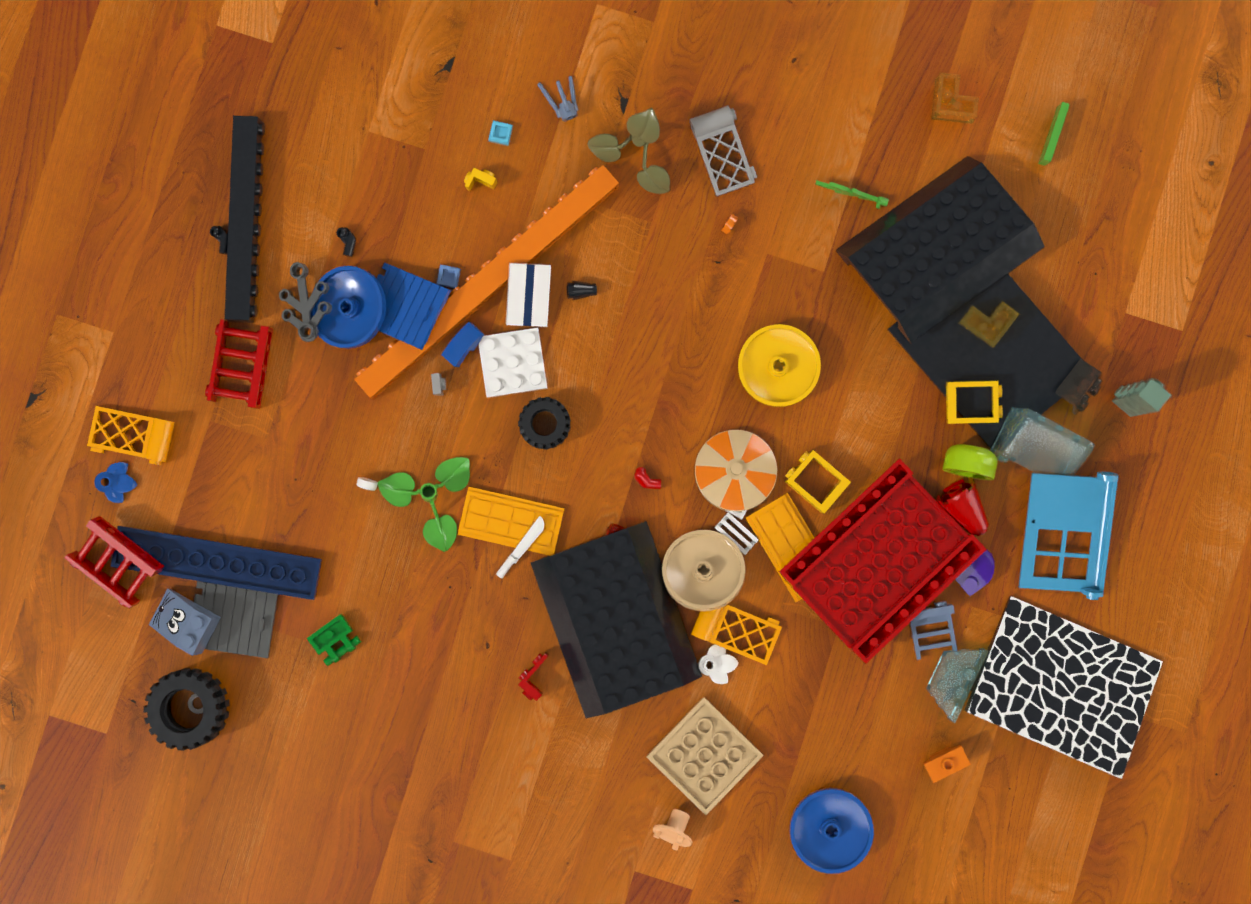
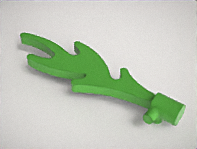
(854, 192)

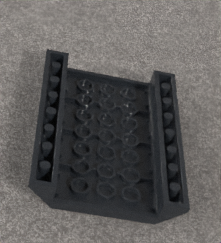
(942, 247)
(616, 620)

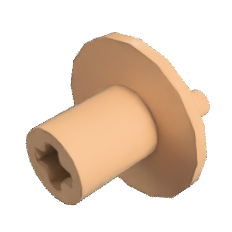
(674, 830)

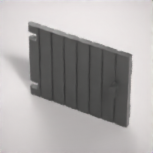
(244, 621)

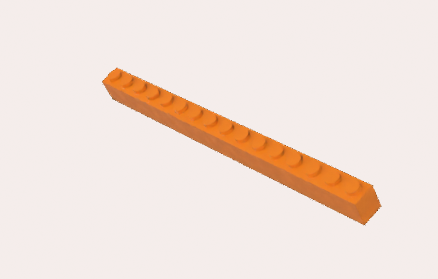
(492, 278)

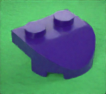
(977, 574)

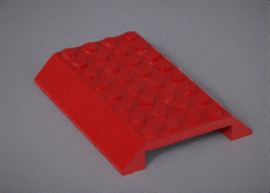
(881, 562)

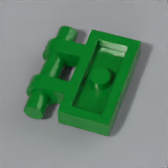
(330, 634)

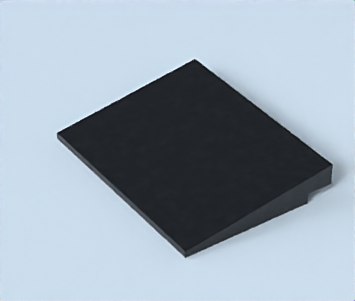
(1026, 361)

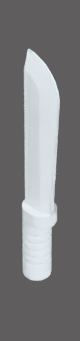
(524, 544)

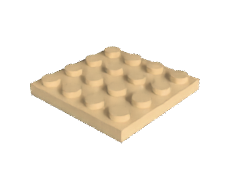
(704, 755)

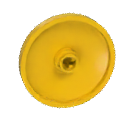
(779, 365)

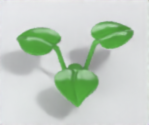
(400, 486)

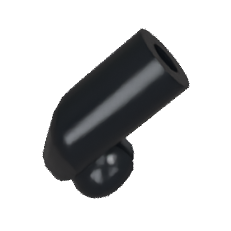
(222, 236)
(348, 239)

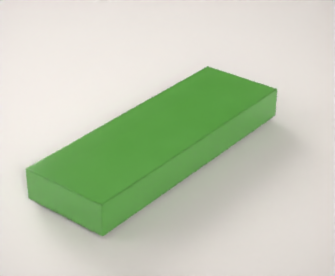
(1054, 133)

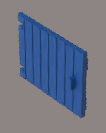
(410, 305)

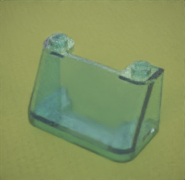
(1040, 444)

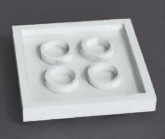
(512, 362)

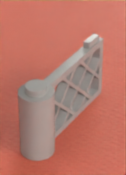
(715, 124)

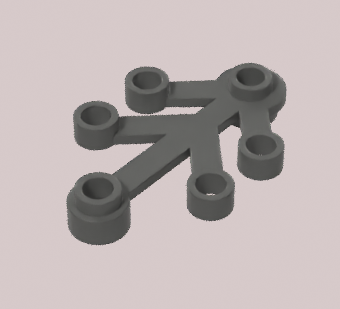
(305, 305)

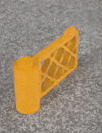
(155, 442)
(709, 625)

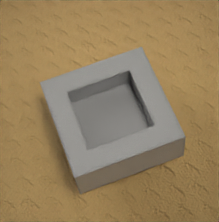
(438, 384)

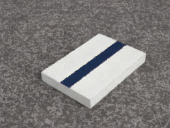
(528, 294)

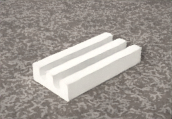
(739, 525)

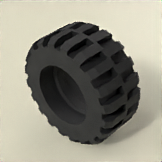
(160, 713)

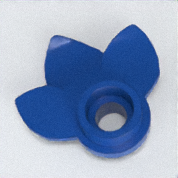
(118, 482)

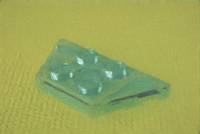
(955, 678)

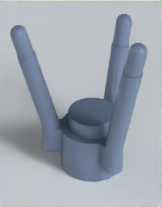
(567, 109)

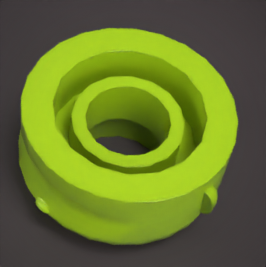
(970, 462)

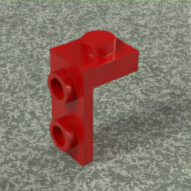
(529, 688)

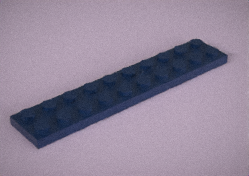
(227, 563)

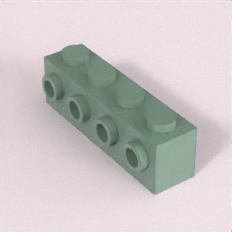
(1141, 397)

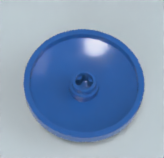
(356, 307)
(831, 830)

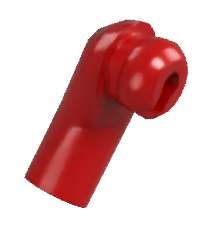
(644, 480)

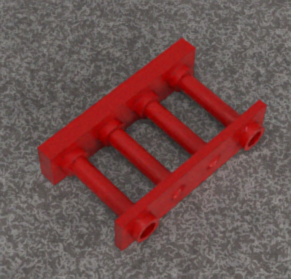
(255, 377)
(132, 554)

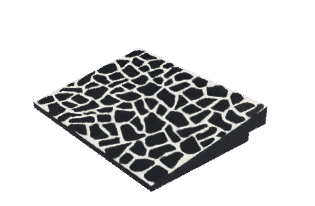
(1064, 686)

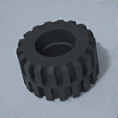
(531, 410)

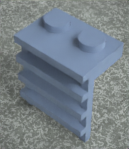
(938, 613)

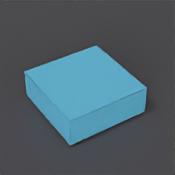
(500, 133)

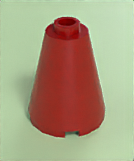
(965, 506)

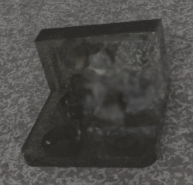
(1080, 385)

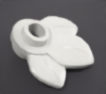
(721, 664)

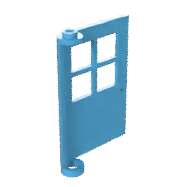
(1070, 505)

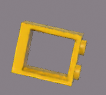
(951, 417)
(831, 496)

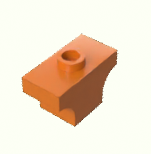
(946, 763)

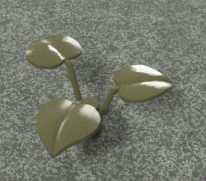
(643, 130)

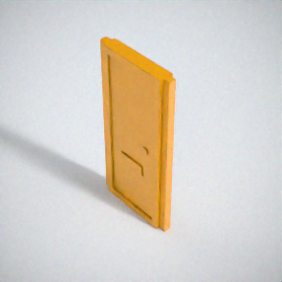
(508, 519)
(781, 533)

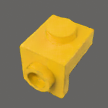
(486, 178)

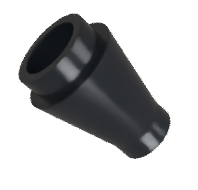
(579, 290)

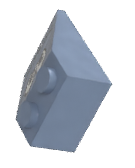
(184, 622)

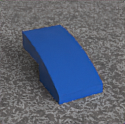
(462, 343)

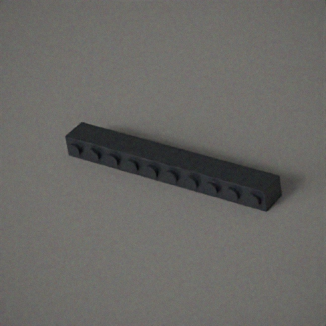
(243, 219)

